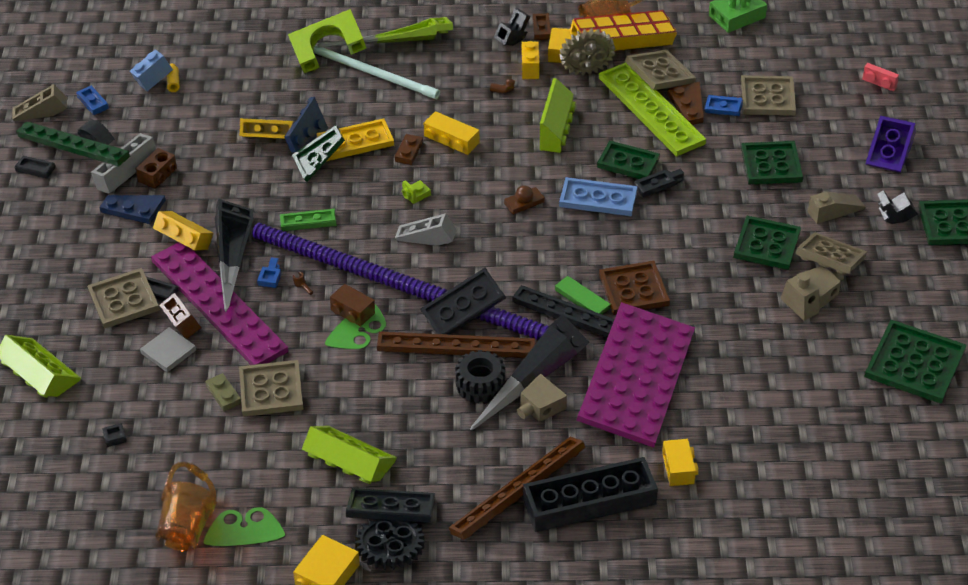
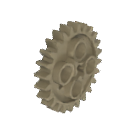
(587, 51)

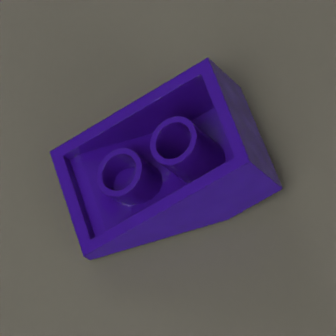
(891, 144)

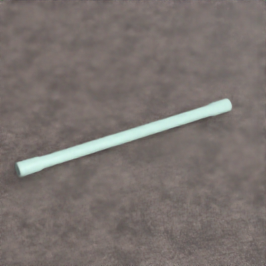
(424, 89)

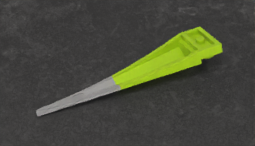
(420, 31)

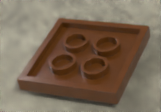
(634, 285)

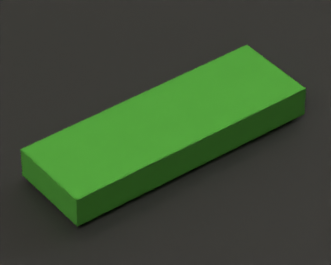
(308, 220)
(581, 295)

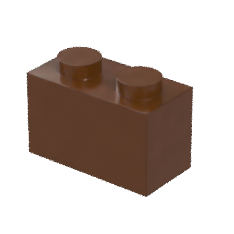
(352, 305)

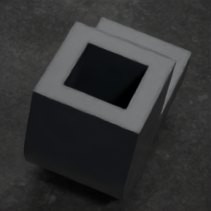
(514, 31)
(95, 131)
(896, 210)

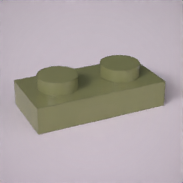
(223, 392)

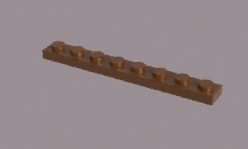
(453, 344)
(514, 489)

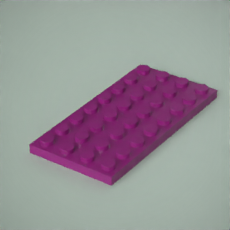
(636, 374)

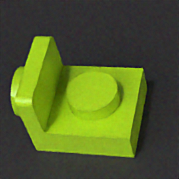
(415, 191)

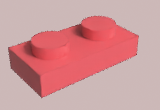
(880, 77)

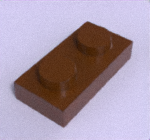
(541, 26)
(408, 149)

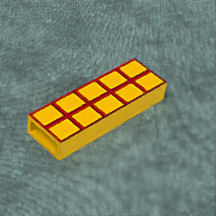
(630, 29)

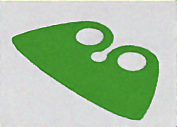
(346, 331)
(233, 534)

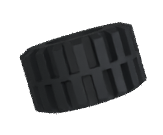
(480, 364)

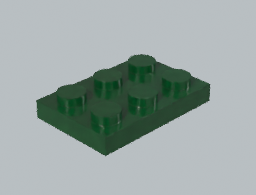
(628, 160)

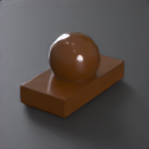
(524, 199)

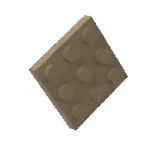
(660, 69)
(768, 95)
(831, 253)
(123, 298)
(270, 388)

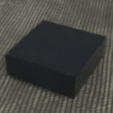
(114, 435)

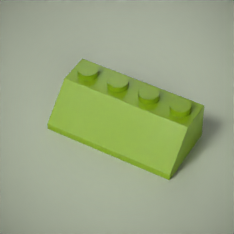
(556, 117)
(36, 366)
(347, 453)

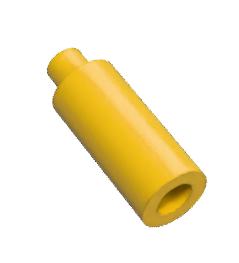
(173, 79)

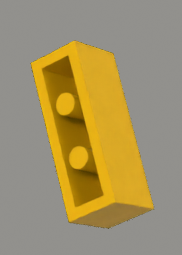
(264, 128)
(451, 133)
(183, 230)

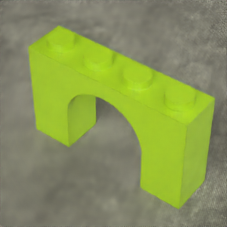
(340, 25)

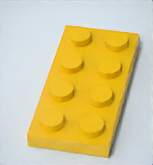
(363, 138)

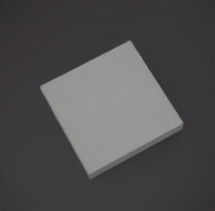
(168, 349)

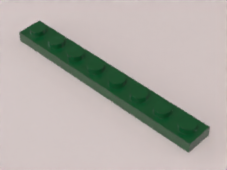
(73, 143)

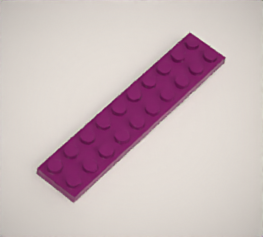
(204, 290)

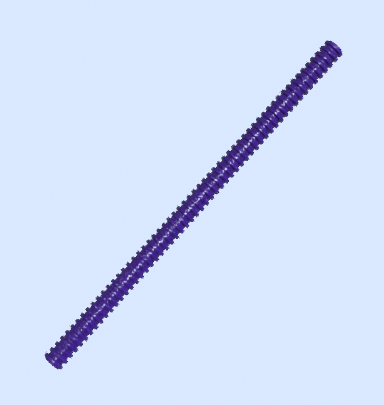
(387, 277)

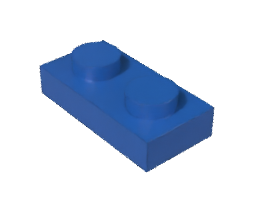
(92, 100)
(723, 105)

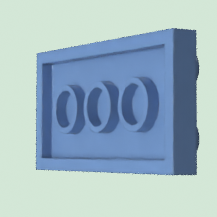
(598, 196)

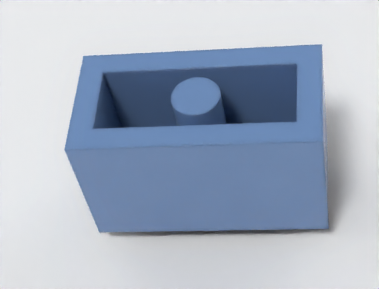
(151, 70)

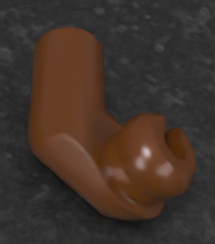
(509, 86)

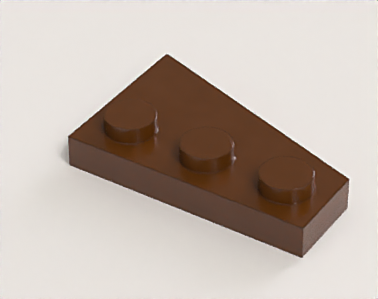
(688, 101)

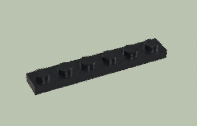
(555, 307)

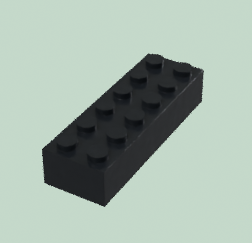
(589, 494)

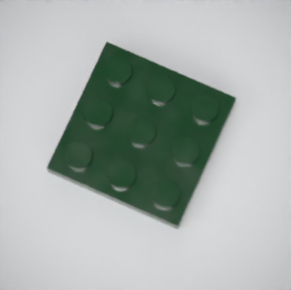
(771, 162)
(945, 221)
(767, 242)

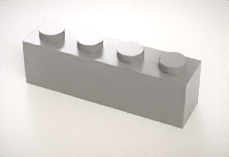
(109, 177)

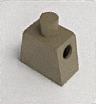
(827, 283)
(801, 296)
(541, 399)

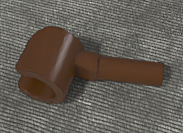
(300, 282)

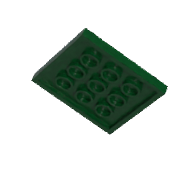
(915, 361)

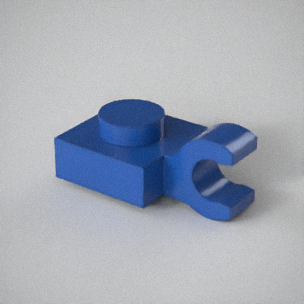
(270, 275)

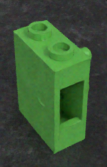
(737, 13)

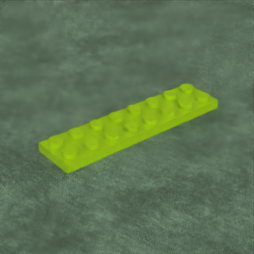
(652, 109)

